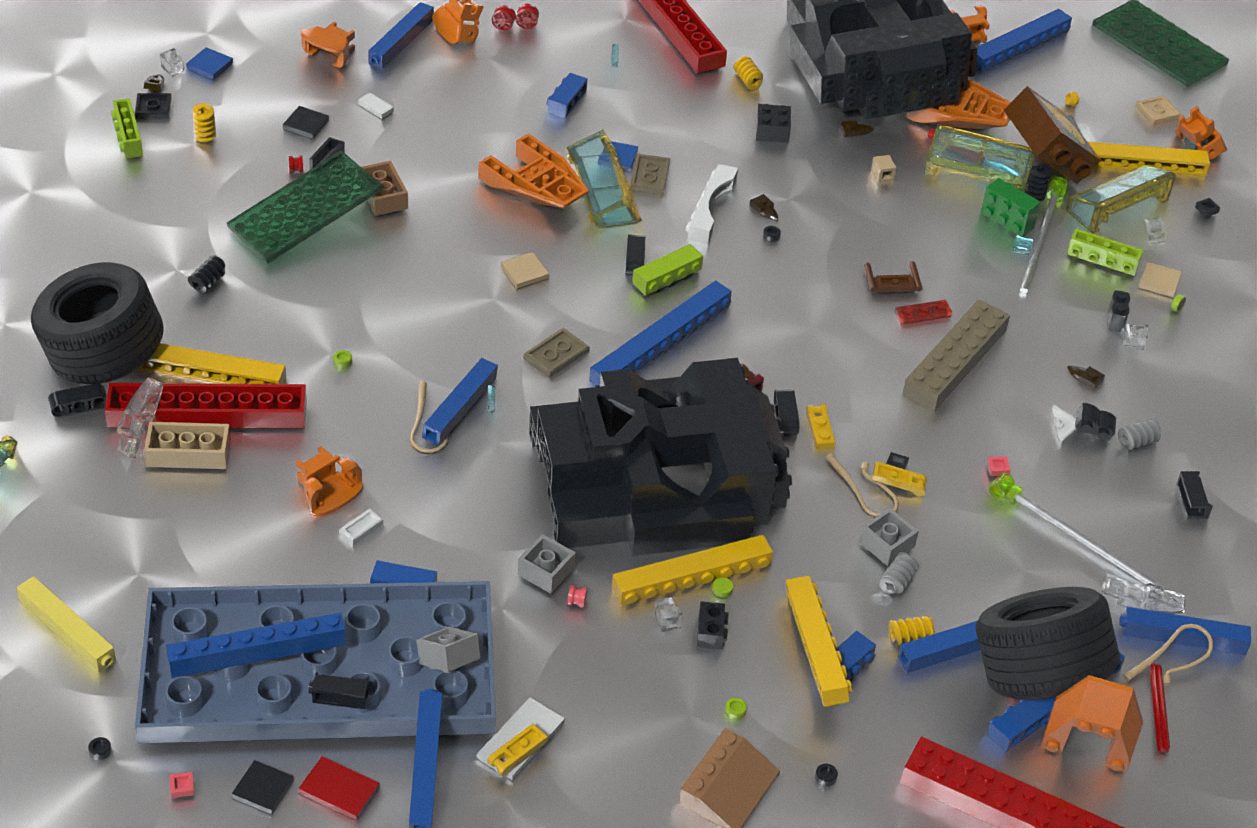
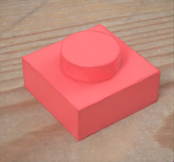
(998, 465)
(181, 784)

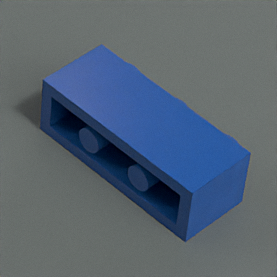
(567, 95)
(395, 573)
(856, 653)

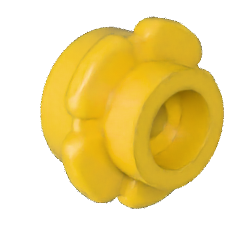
(1072, 99)

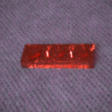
(923, 312)

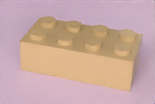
(187, 445)

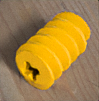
(748, 72)
(204, 122)
(910, 628)

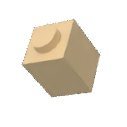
(883, 168)

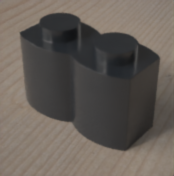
(1118, 310)
(1095, 422)

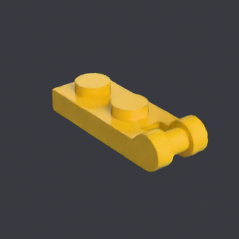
(820, 426)
(899, 478)
(517, 749)

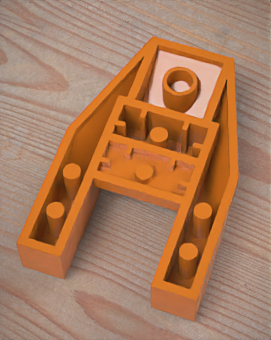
(976, 110)
(544, 179)
(1097, 708)

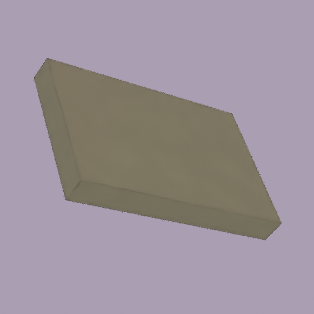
(650, 174)
(556, 352)

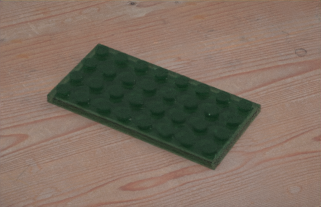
(1160, 42)
(304, 206)

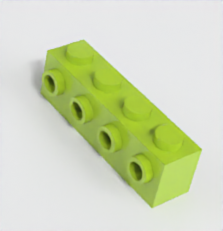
(126, 128)
(1104, 252)
(667, 269)

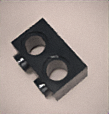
(711, 625)

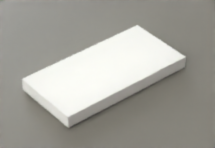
(528, 713)

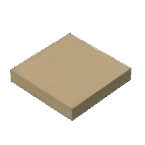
(1158, 110)
(524, 270)
(1160, 279)

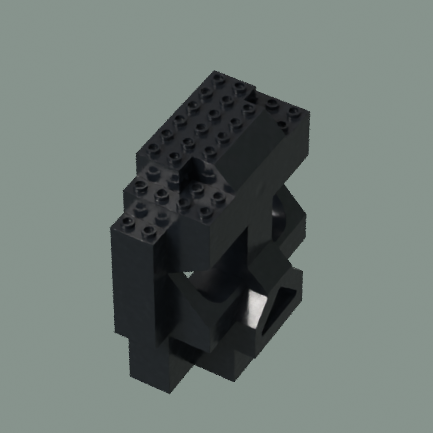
(881, 53)
(616, 485)

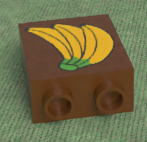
(1052, 135)

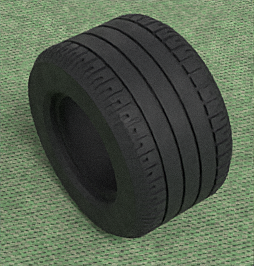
(97, 323)
(1047, 641)

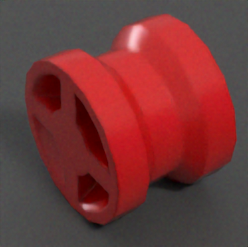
(296, 164)

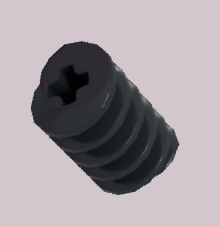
(1038, 181)
(207, 274)

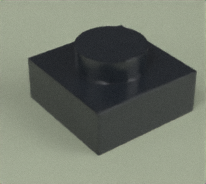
(1207, 207)
(898, 460)

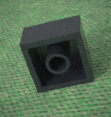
(773, 123)

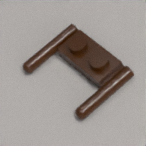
(894, 283)

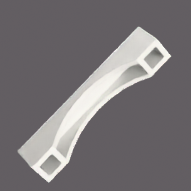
(702, 223)

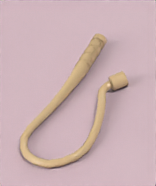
(421, 403)
(864, 469)
(1166, 678)

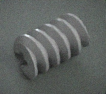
(1140, 434)
(898, 574)

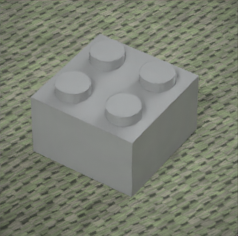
(888, 536)
(546, 563)
(448, 649)

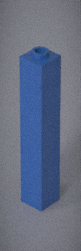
(400, 35)
(459, 401)
(1161, 626)
(939, 647)
(425, 759)

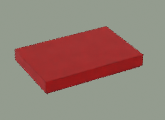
(339, 788)

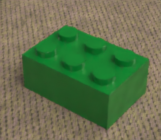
(1010, 207)

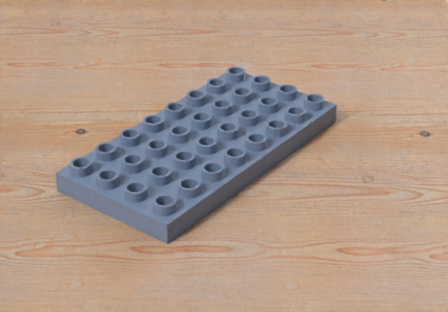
(272, 695)

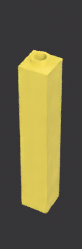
(66, 624)

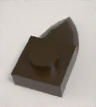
(154, 83)
(852, 128)
(764, 207)
(1088, 376)

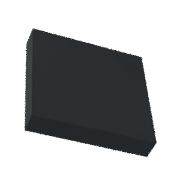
(153, 106)
(305, 122)
(262, 787)

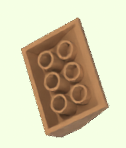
(728, 781)

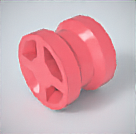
(577, 596)

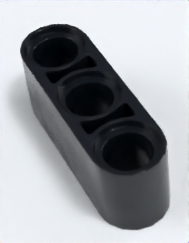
(635, 252)
(77, 400)
(786, 411)

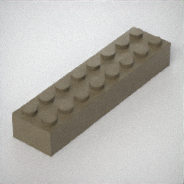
(955, 355)

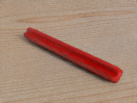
(1159, 708)

